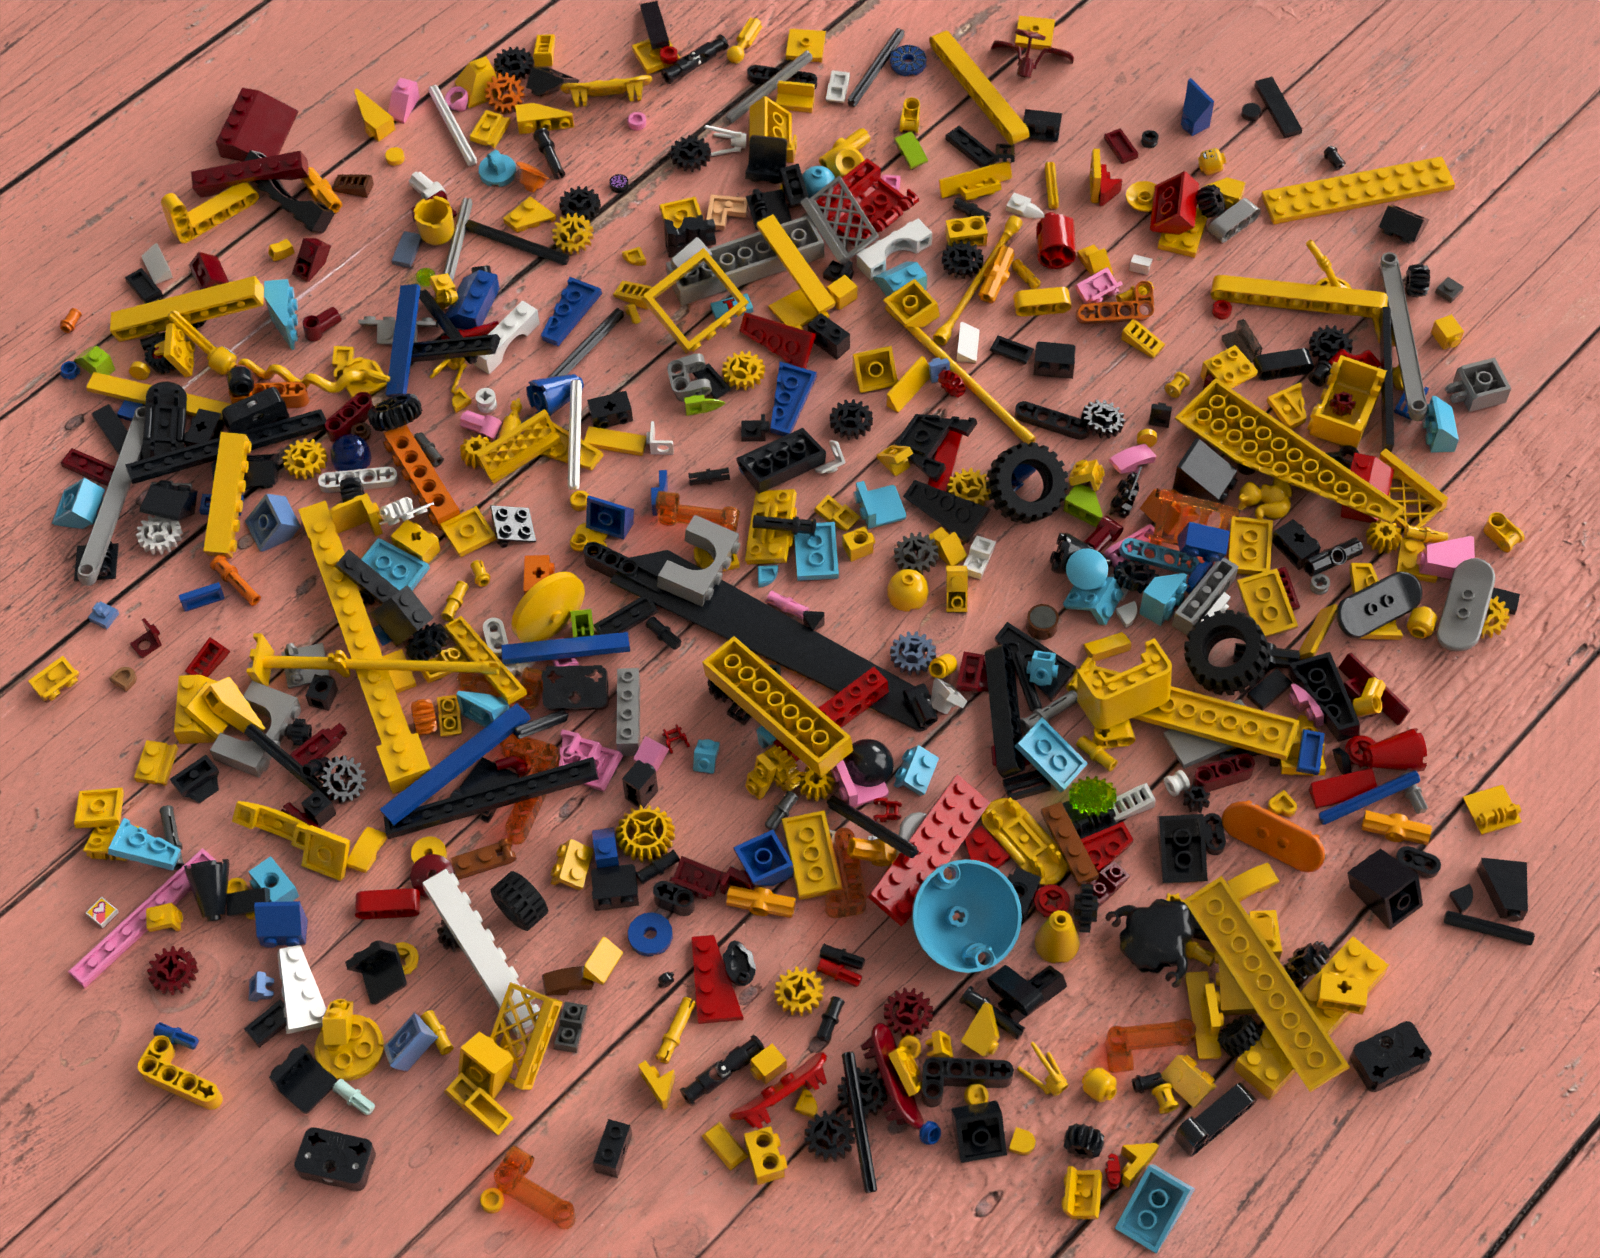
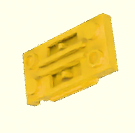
(770, 545)

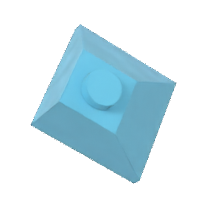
(481, 707)

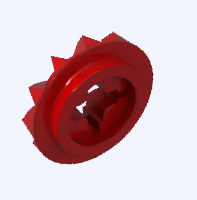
(951, 383)
(1352, 748)
(1052, 892)

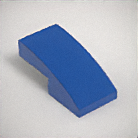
(663, 486)

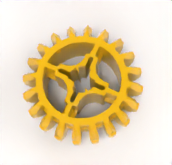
(645, 842)

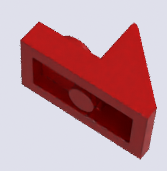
(1109, 187)

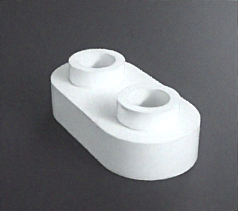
(497, 638)

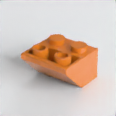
(1152, 506)

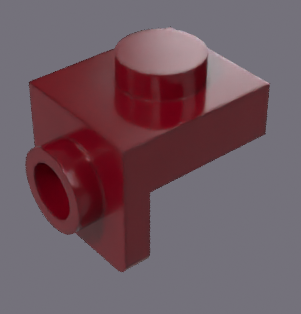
(736, 878)

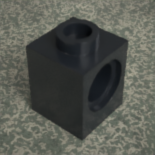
(319, 699)
(318, 808)

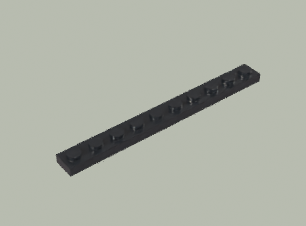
(208, 451)
(494, 797)

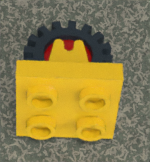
(172, 352)

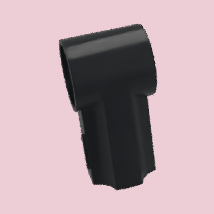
(919, 700)

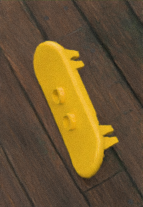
(607, 87)
(1024, 840)

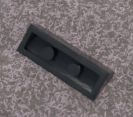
(1048, 982)

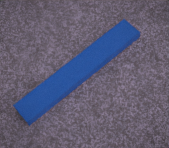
(403, 340)
(565, 648)

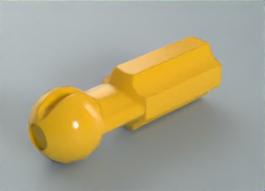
(744, 40)

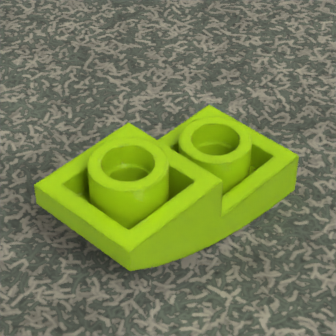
(911, 149)

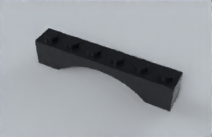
(312, 213)

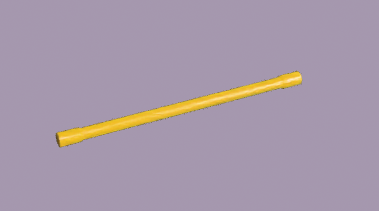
(1020, 431)

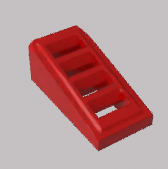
(203, 653)

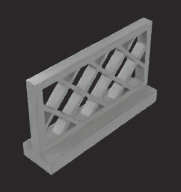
(830, 233)

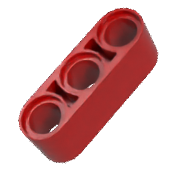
(387, 904)

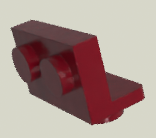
(697, 877)

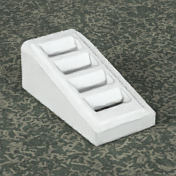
(1136, 793)

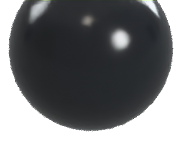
(869, 763)

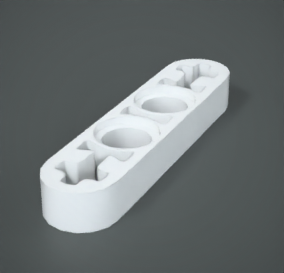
(361, 473)

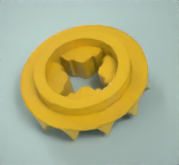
(409, 951)

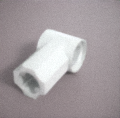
(424, 185)

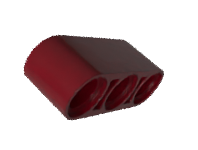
(348, 415)
(1230, 766)

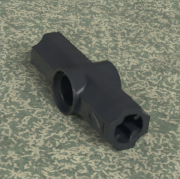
(1325, 561)
(1278, 656)

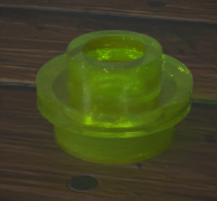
(423, 276)

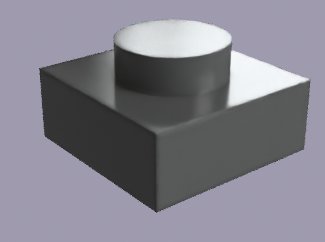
(1449, 289)

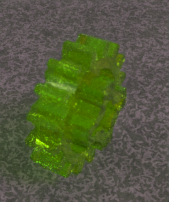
(1092, 795)

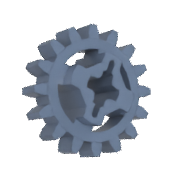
(913, 652)

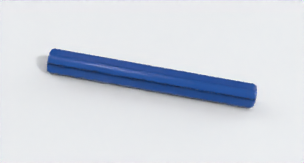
(1369, 797)

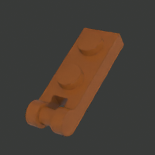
(483, 859)

